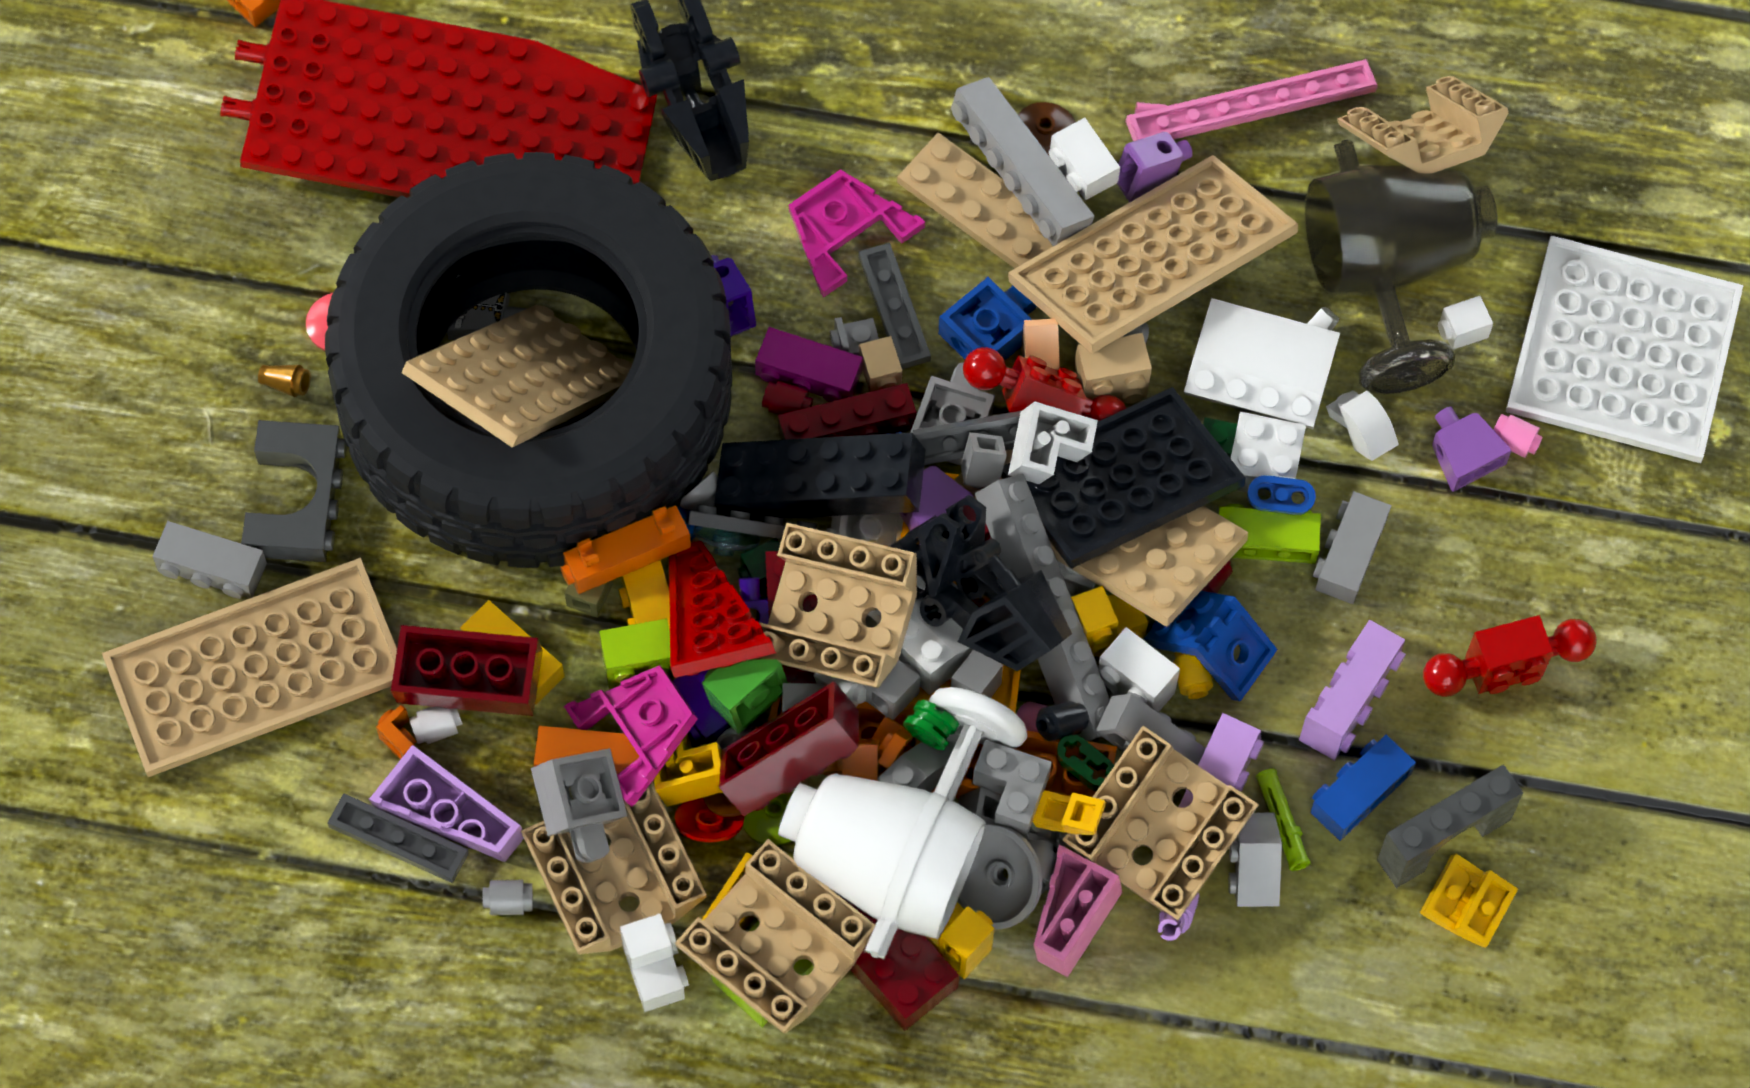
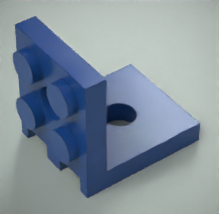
(1210, 631)

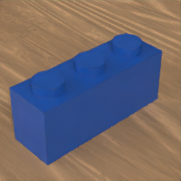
(1361, 786)

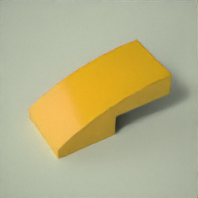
(1069, 814)

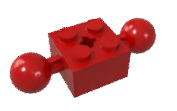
(1035, 382)
(1509, 656)

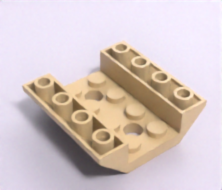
(1453, 132)
(849, 582)
(1142, 813)
(642, 863)
(796, 921)

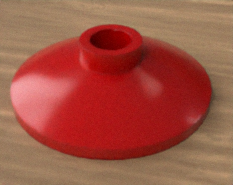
(702, 825)

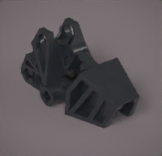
(709, 132)
(1022, 613)

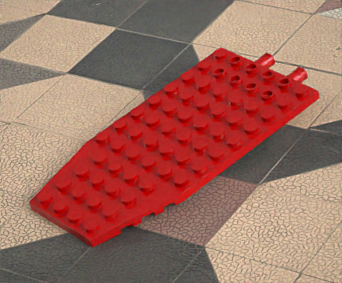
(402, 98)

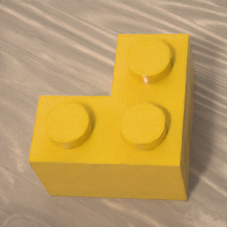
(1106, 617)
(689, 773)
(965, 939)

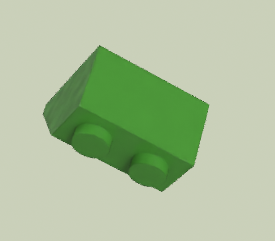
(744, 690)

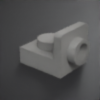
(850, 335)

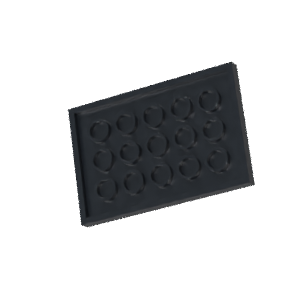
(1141, 474)

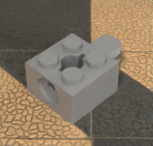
(952, 402)
(594, 803)

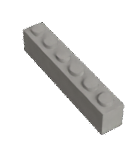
(1020, 161)

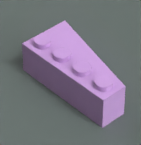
(1353, 686)
(1229, 753)
(441, 803)

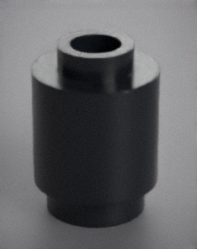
(1061, 720)

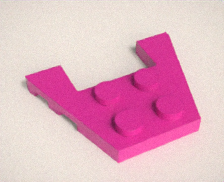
(838, 213)
(651, 717)

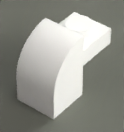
(1366, 423)

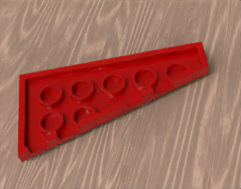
(708, 617)

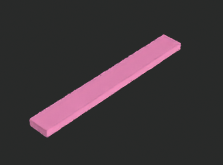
(1255, 102)

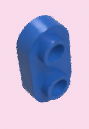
(1280, 495)

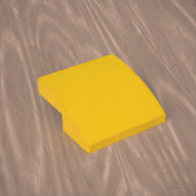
(1468, 901)

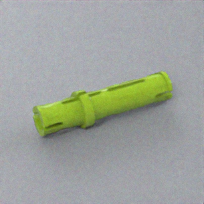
(1289, 832)

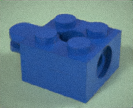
(984, 313)

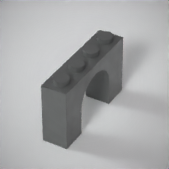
(306, 532)
(1482, 804)

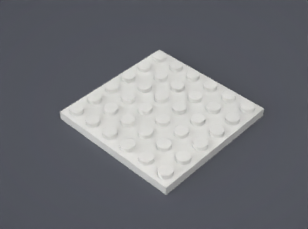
(1625, 349)

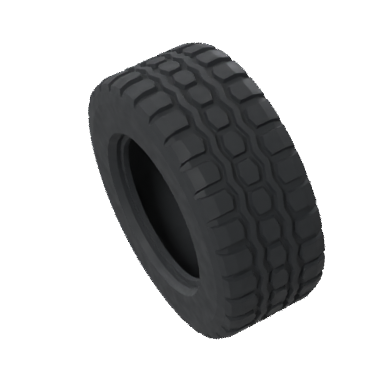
(509, 232)

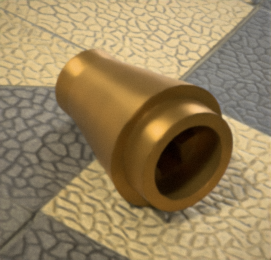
(286, 378)

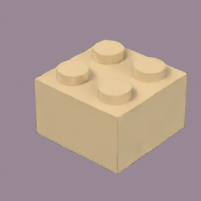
(1116, 369)

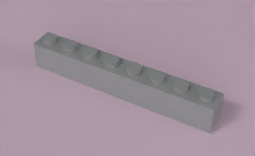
(1026, 549)

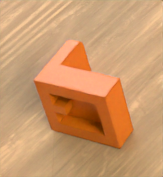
(388, 731)
(893, 741)

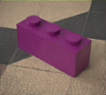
(808, 365)

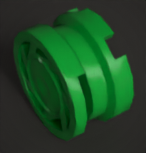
(931, 725)

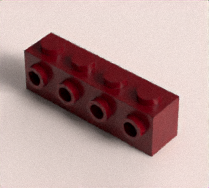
(865, 414)

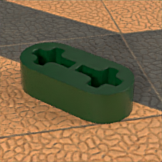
(1080, 768)

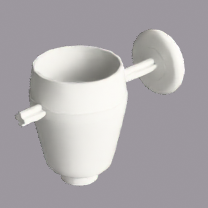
(896, 845)

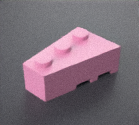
(1074, 909)

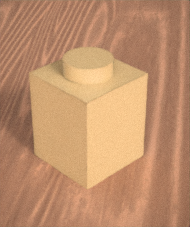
(880, 364)

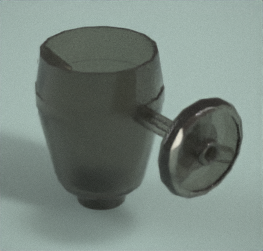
(1391, 235)

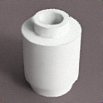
(435, 724)

